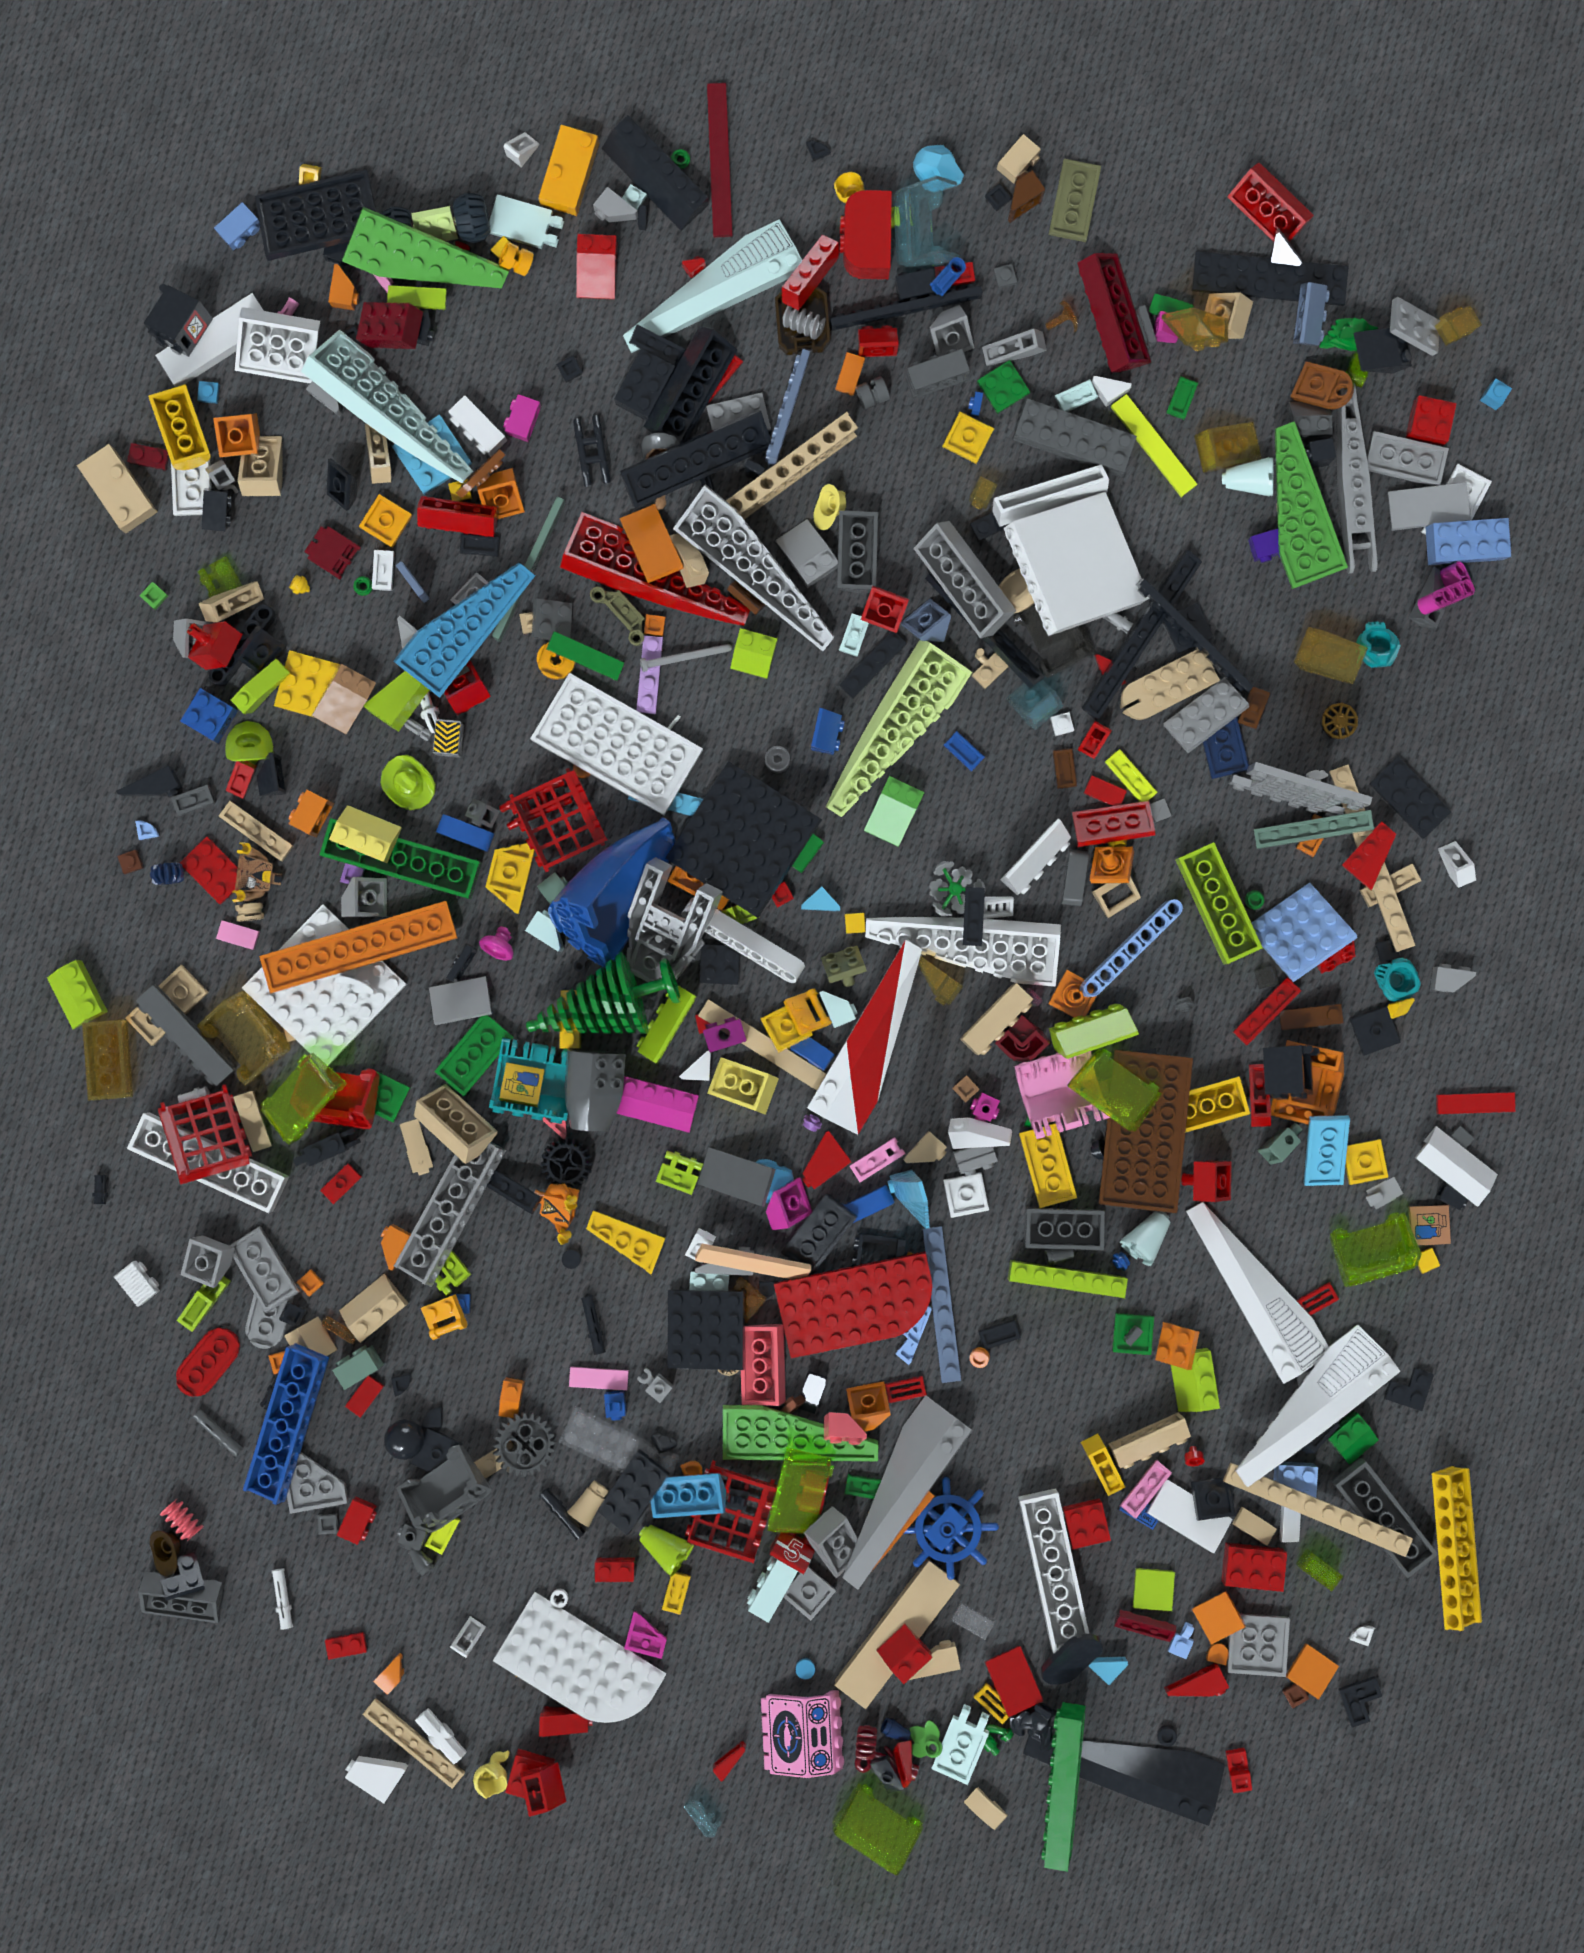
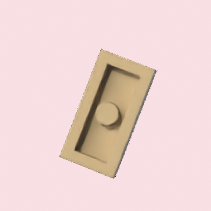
(1119, 906)

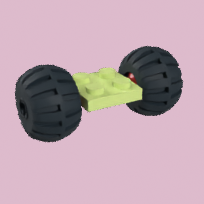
(469, 213)

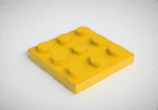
(304, 684)

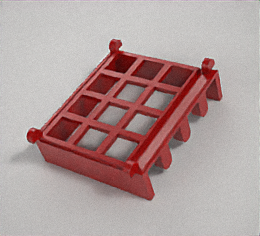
(584, 808)
(175, 1141)
(758, 1524)

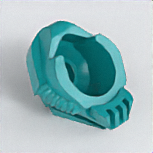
(1381, 645)
(1398, 979)

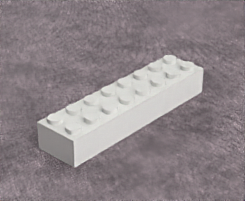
(250, 1183)
(1053, 1566)

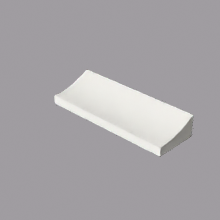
(214, 346)

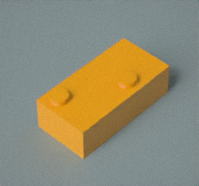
(569, 170)

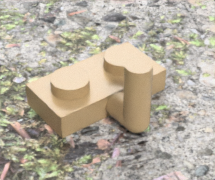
(990, 669)

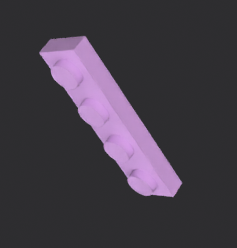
(650, 679)

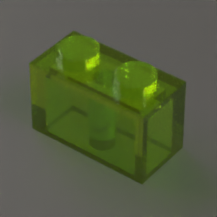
(1319, 1569)

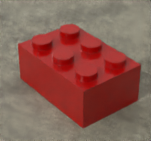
(1254, 1567)

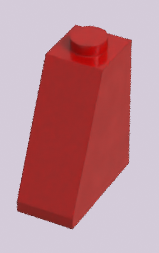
(825, 1161)
(561, 1722)

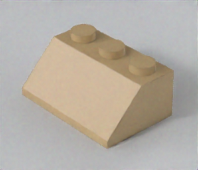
(372, 1308)

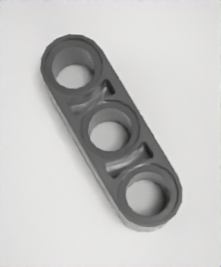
(1075, 877)

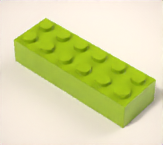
(1218, 903)

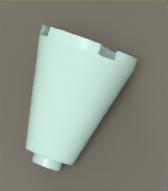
(1251, 477)
(1147, 1237)

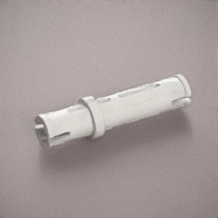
(283, 1606)

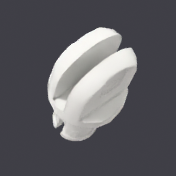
(429, 712)

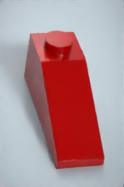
(1258, 1100)
(1203, 1682)

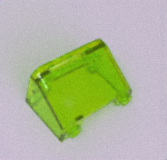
(1115, 1090)
(301, 1097)
(1375, 1251)
(799, 1491)
(876, 1829)

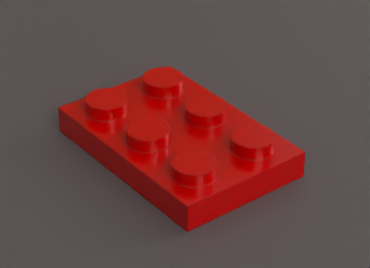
(211, 869)

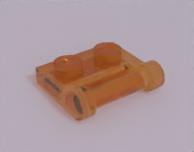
(753, 1298)

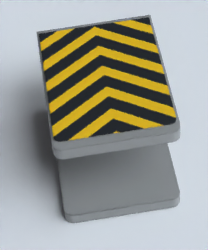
(448, 738)

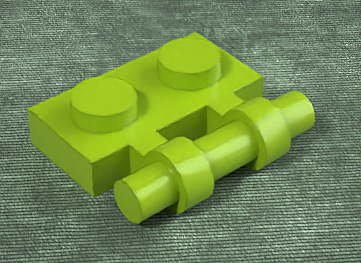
(677, 1178)
(455, 1274)

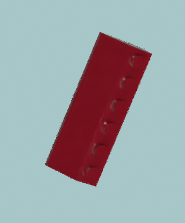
(1113, 312)

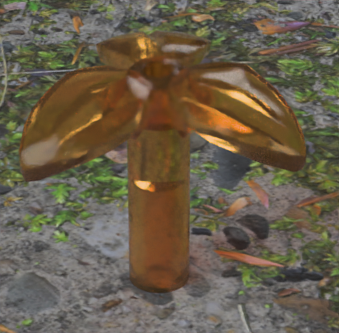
(1067, 314)

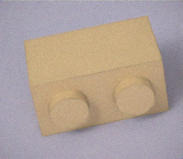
(1019, 158)

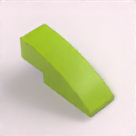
(201, 1304)

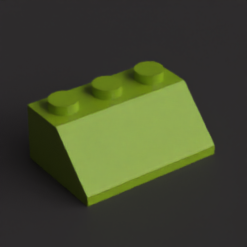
(77, 993)
(1196, 1387)

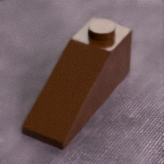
(1311, 1017)

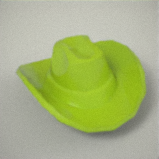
(248, 742)
(407, 783)

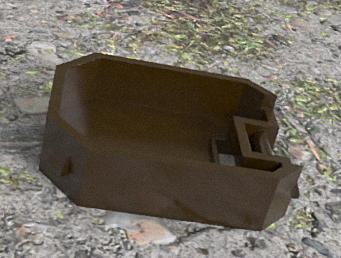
(787, 338)

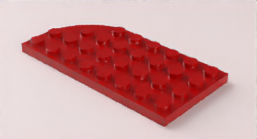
(854, 1304)

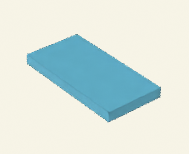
(1326, 1150)

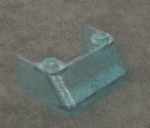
(914, 223)

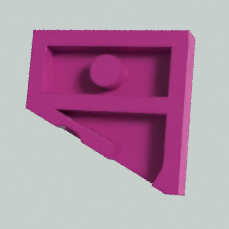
(644, 1637)

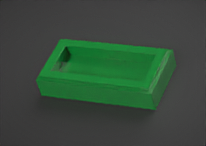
(1182, 397)

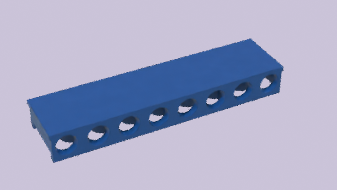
(286, 1423)

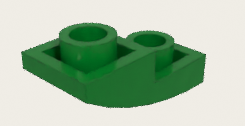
(1167, 304)

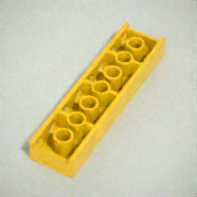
(1456, 1548)

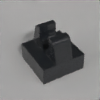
(738, 1499)

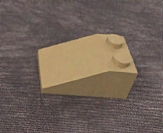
(262, 472)

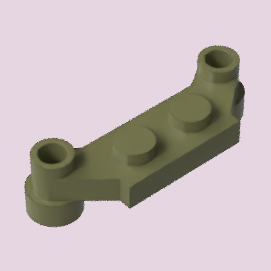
(623, 611)

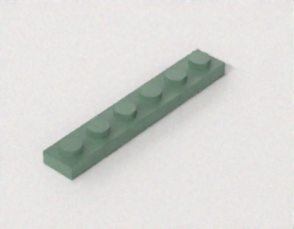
(1313, 829)

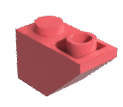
(842, 1427)

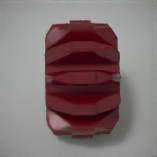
(866, 1742)

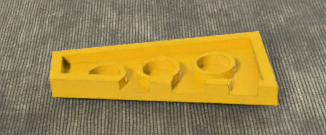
(633, 1242)

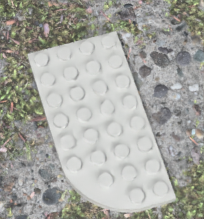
(577, 1664)

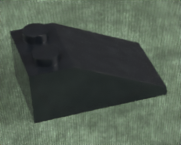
(1382, 351)

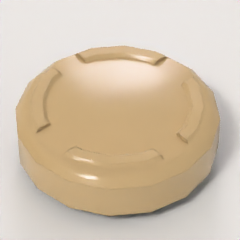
(1017, 591)

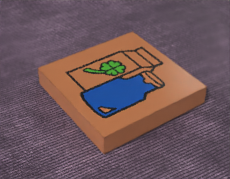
(1430, 1224)

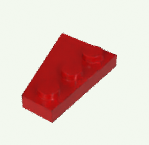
(1369, 857)

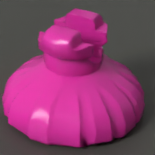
(498, 945)

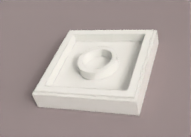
(966, 1195)

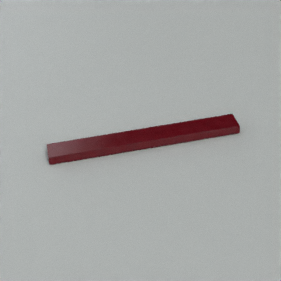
(719, 160)

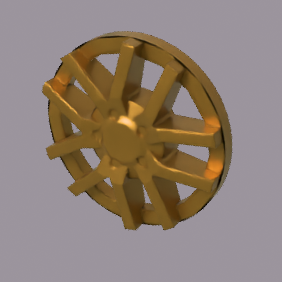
(1339, 720)

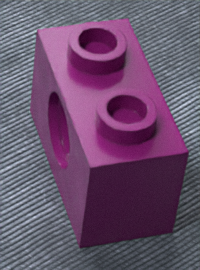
(736, 1036)

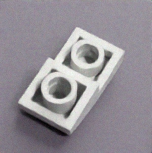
(359, 987)

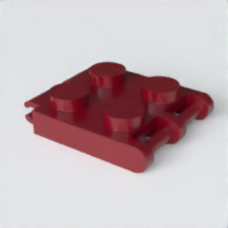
(331, 551)

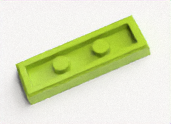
(418, 296)

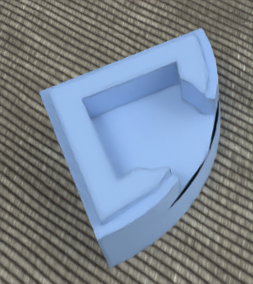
(146, 830)

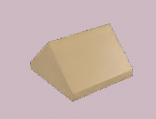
(312, 1336)

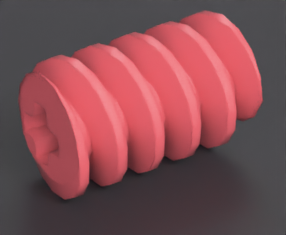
(181, 1520)

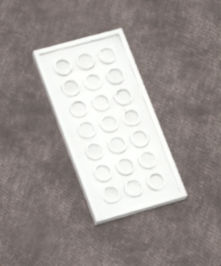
(616, 744)

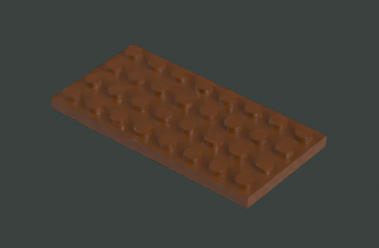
(1146, 1165)

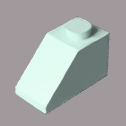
(838, 1009)

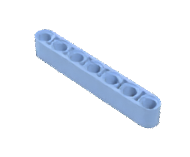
(1139, 945)

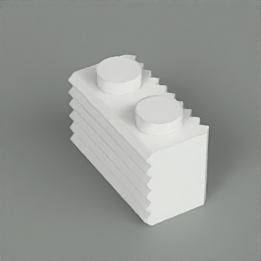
(137, 1283)

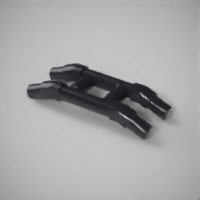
(601, 457)

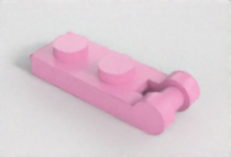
(876, 1160)

